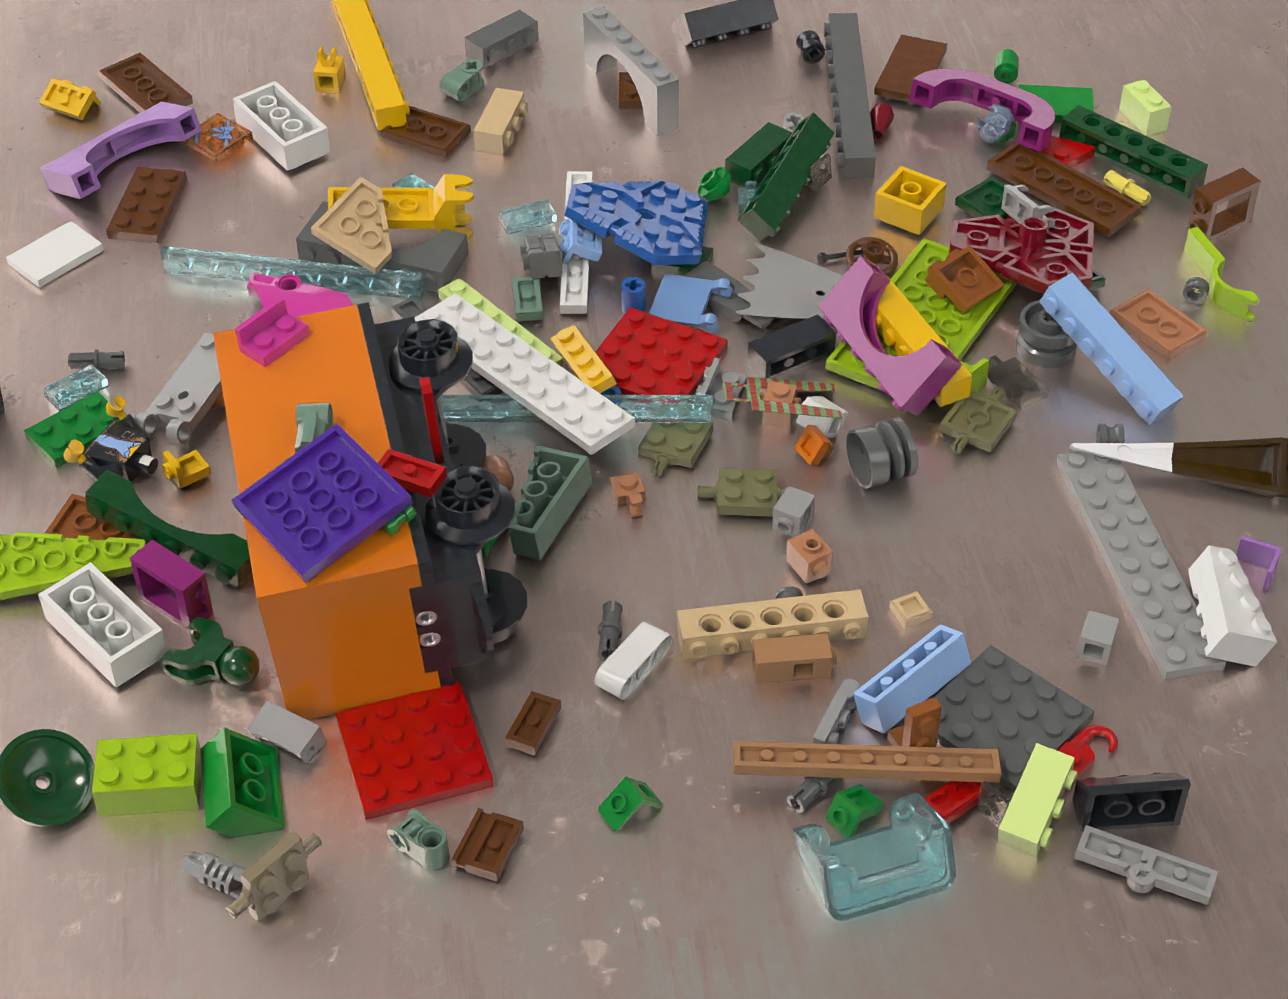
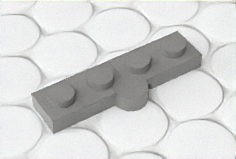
(1146, 866)

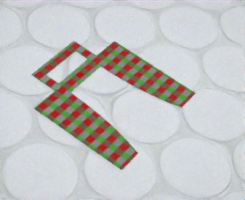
(757, 404)

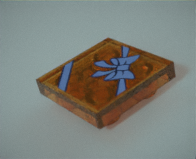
(219, 137)

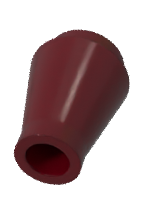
(881, 119)

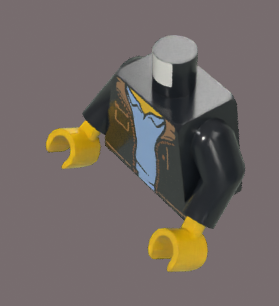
(119, 448)

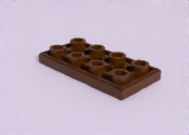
(909, 59)

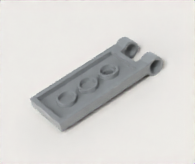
(186, 394)

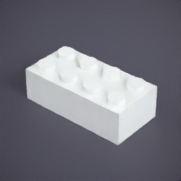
(282, 125)
(103, 624)

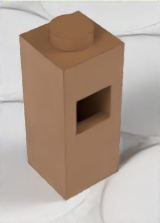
(793, 658)

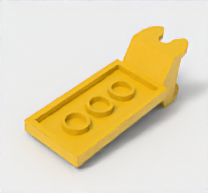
(424, 206)

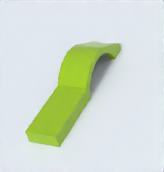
(1212, 264)

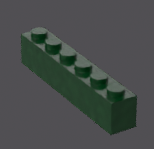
(786, 177)

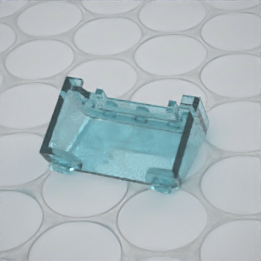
(881, 865)

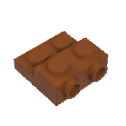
(963, 279)

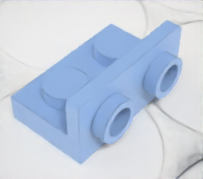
(579, 241)

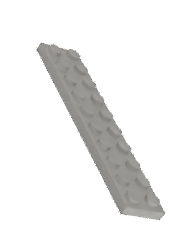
(1139, 564)

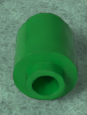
(1006, 66)

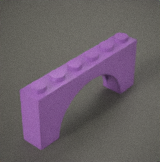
(78, 170)

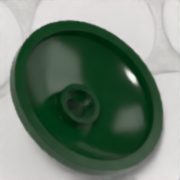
(57, 761)

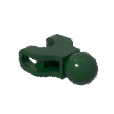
(210, 657)

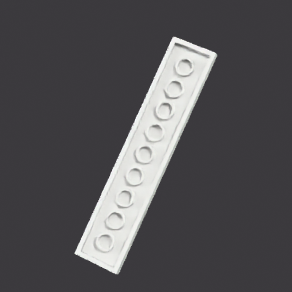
(534, 378)

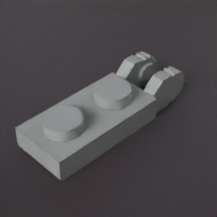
(837, 713)

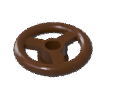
(874, 250)

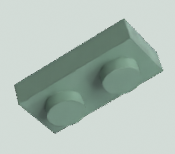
(527, 299)

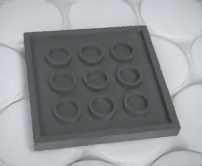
(1007, 709)

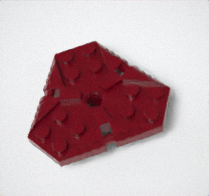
(1030, 250)

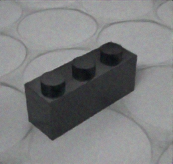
(791, 347)

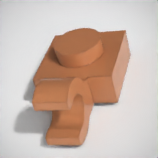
(629, 490)

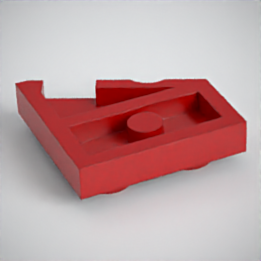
(1069, 151)

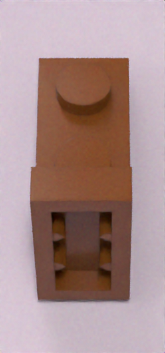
(919, 728)

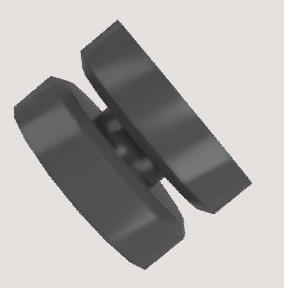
(1043, 339)

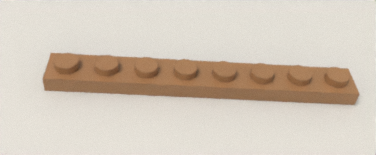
(866, 761)

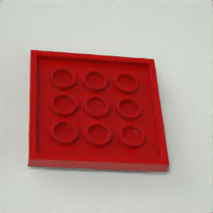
(658, 355)
(413, 750)

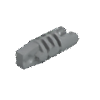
(214, 872)

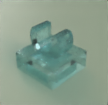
(745, 194)

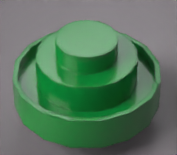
(714, 184)

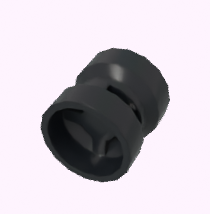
(810, 47)

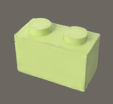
(1145, 107)

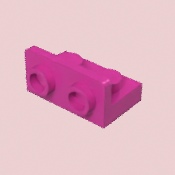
(270, 333)

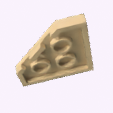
(358, 226)

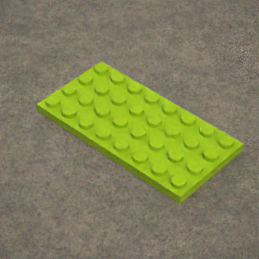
(943, 316)

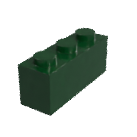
(756, 155)

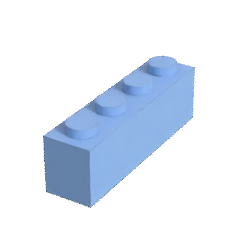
(912, 678)

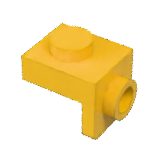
(186, 468)

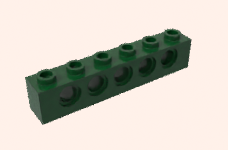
(1135, 152)

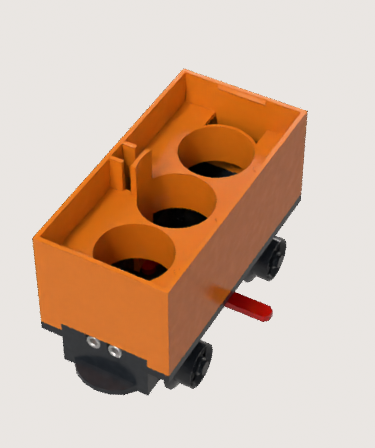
(395, 605)

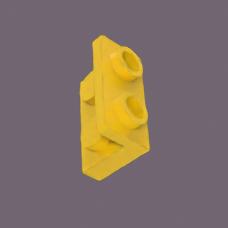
(68, 98)

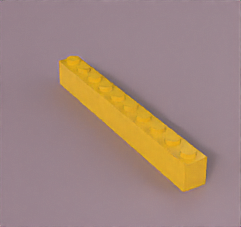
(372, 63)

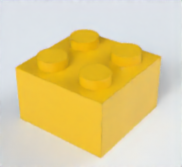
(909, 200)

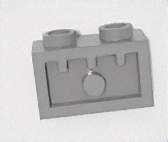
(713, 385)

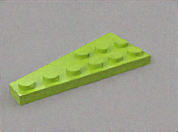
(40, 560)

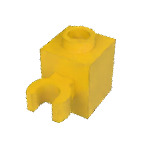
(329, 72)

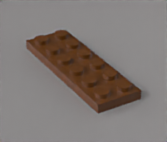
(1064, 187)

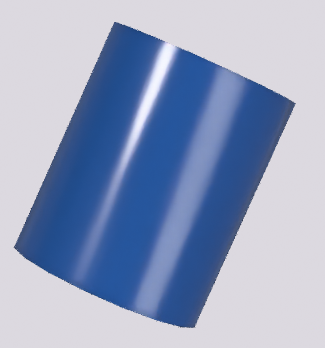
(633, 294)

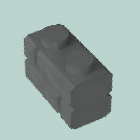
(541, 256)

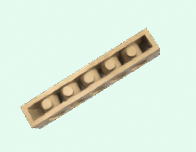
(734, 626)

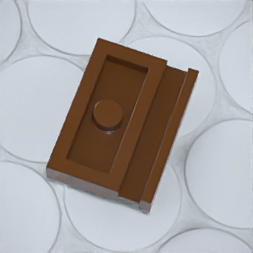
(487, 844)

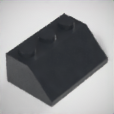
(1130, 801)

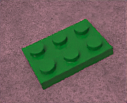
(79, 422)

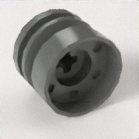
(881, 452)

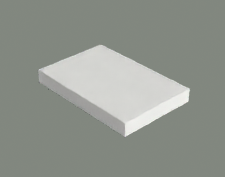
(54, 254)

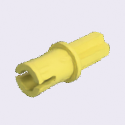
(1127, 188)

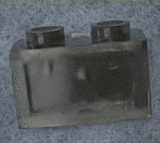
(1017, 381)

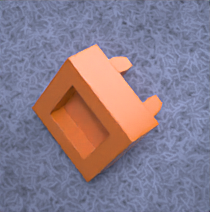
(813, 445)

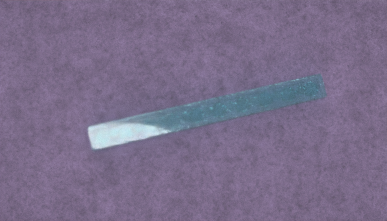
(326, 275)
(642, 407)

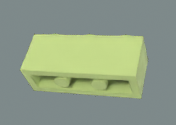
(1037, 800)

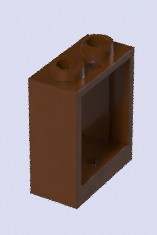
(1237, 188)

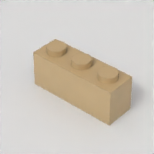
(500, 121)

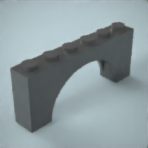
(435, 259)

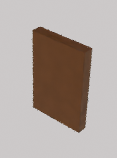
(428, 132)

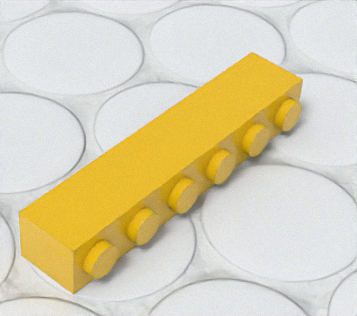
(908, 332)

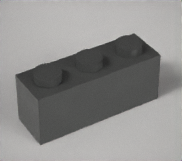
(502, 38)

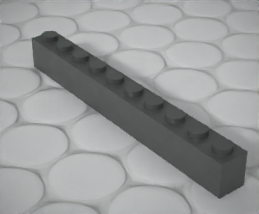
(849, 96)

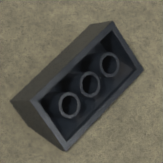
(724, 20)

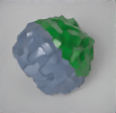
(999, 126)

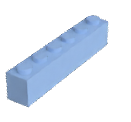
(1111, 349)

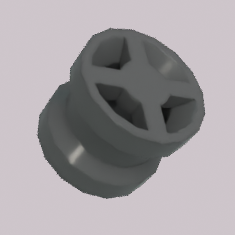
(1110, 434)

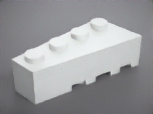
(1229, 609)

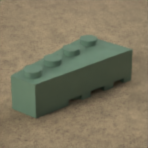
(547, 499)

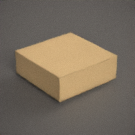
(911, 609)

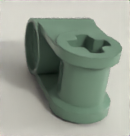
(463, 80)
(421, 840)

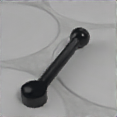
(823, 257)

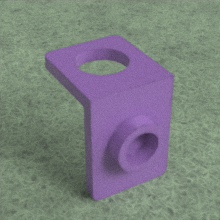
(1260, 555)

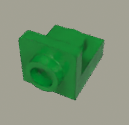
(851, 807)

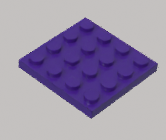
(321, 502)

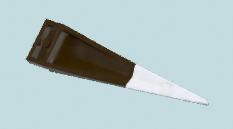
(1245, 465)

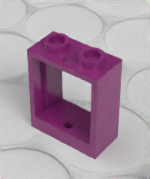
(171, 584)

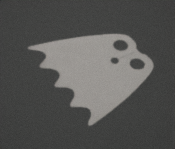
(786, 286)

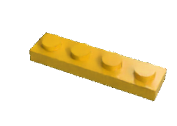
(583, 359)

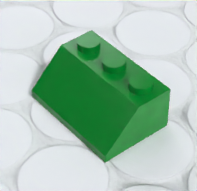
(241, 785)

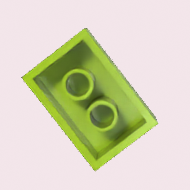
(147, 774)

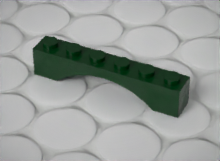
(219, 555)

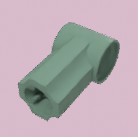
(311, 422)

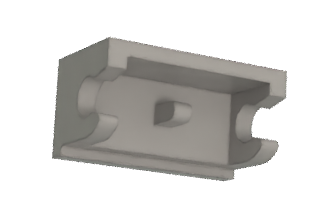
(1021, 207)
(288, 731)

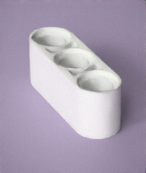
(633, 660)

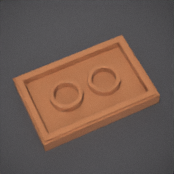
(1158, 324)

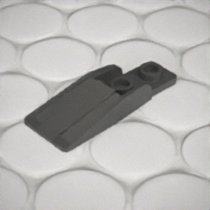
(727, 306)

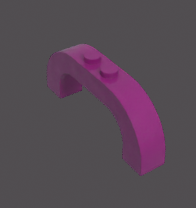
(982, 91)

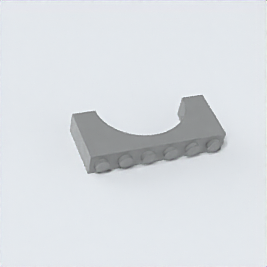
(657, 86)

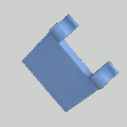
(686, 298)

